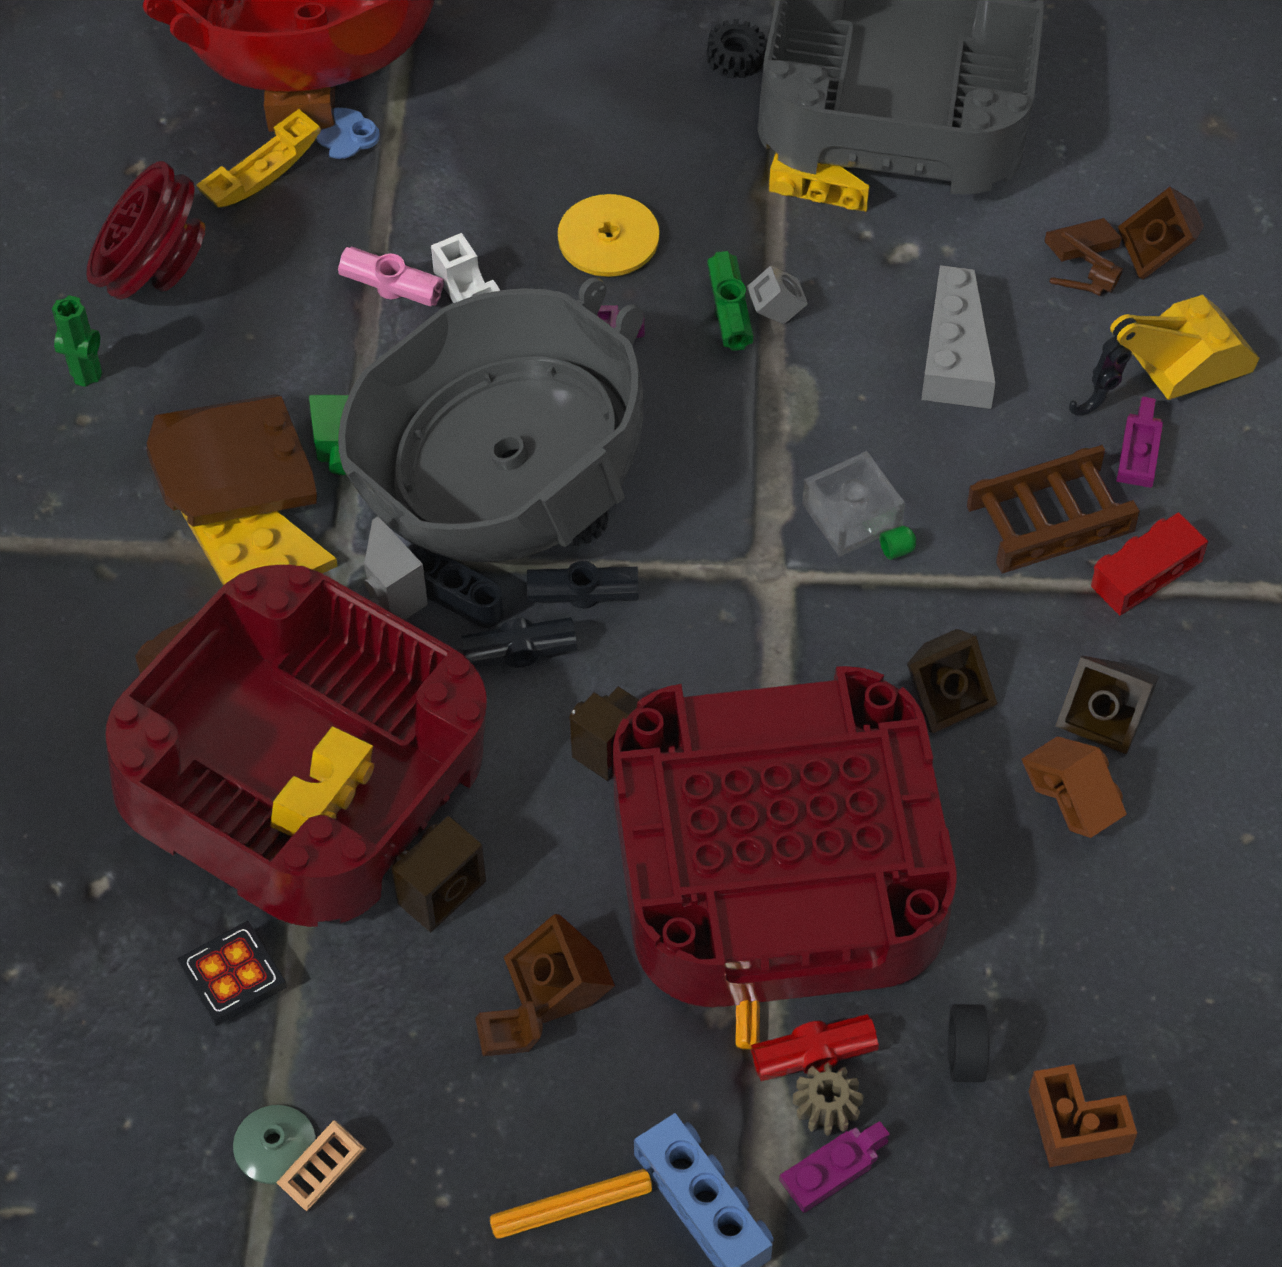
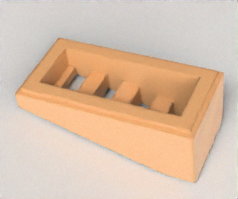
(335, 1130)

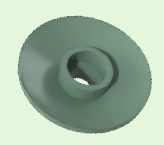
(268, 1161)

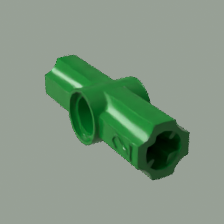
(730, 301)
(77, 340)

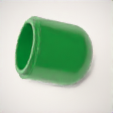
(897, 542)

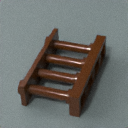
(1050, 539)

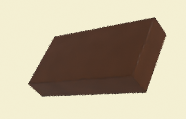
(1094, 234)

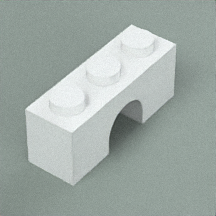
(458, 266)

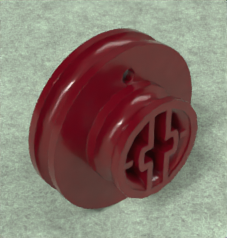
(147, 235)

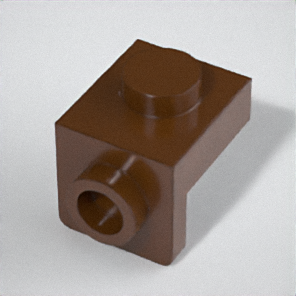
(509, 1030)

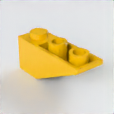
(829, 185)

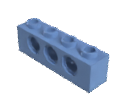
(675, 1141)

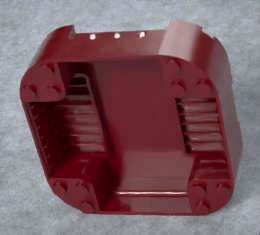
(245, 702)
(782, 840)

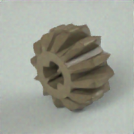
(843, 1099)

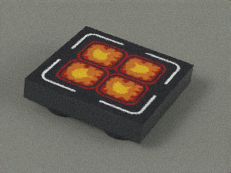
(232, 973)

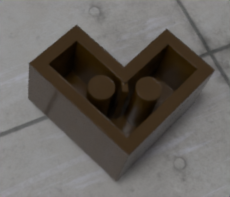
(594, 729)

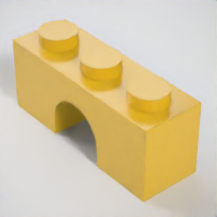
(340, 765)

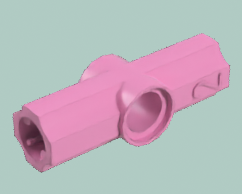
(390, 276)

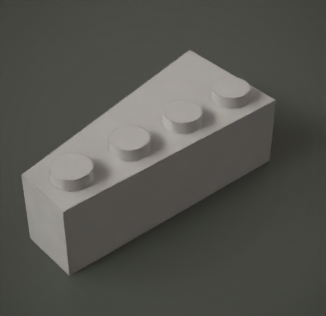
(958, 349)

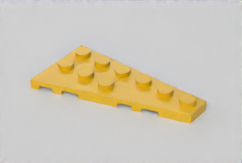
(258, 542)

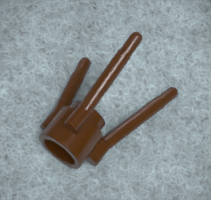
(1103, 272)

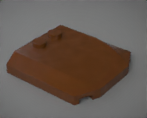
(230, 460)

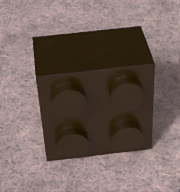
(438, 873)

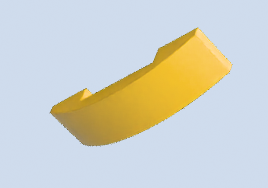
(263, 166)

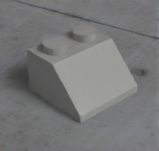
(393, 573)

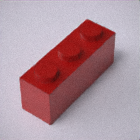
(1148, 563)

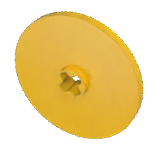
(632, 232)

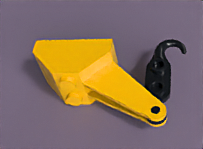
(1180, 350)

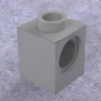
(777, 295)

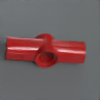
(814, 1046)

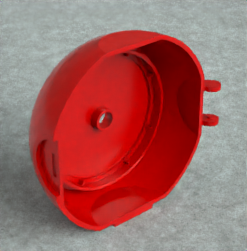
(294, 41)

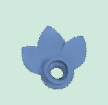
(349, 134)

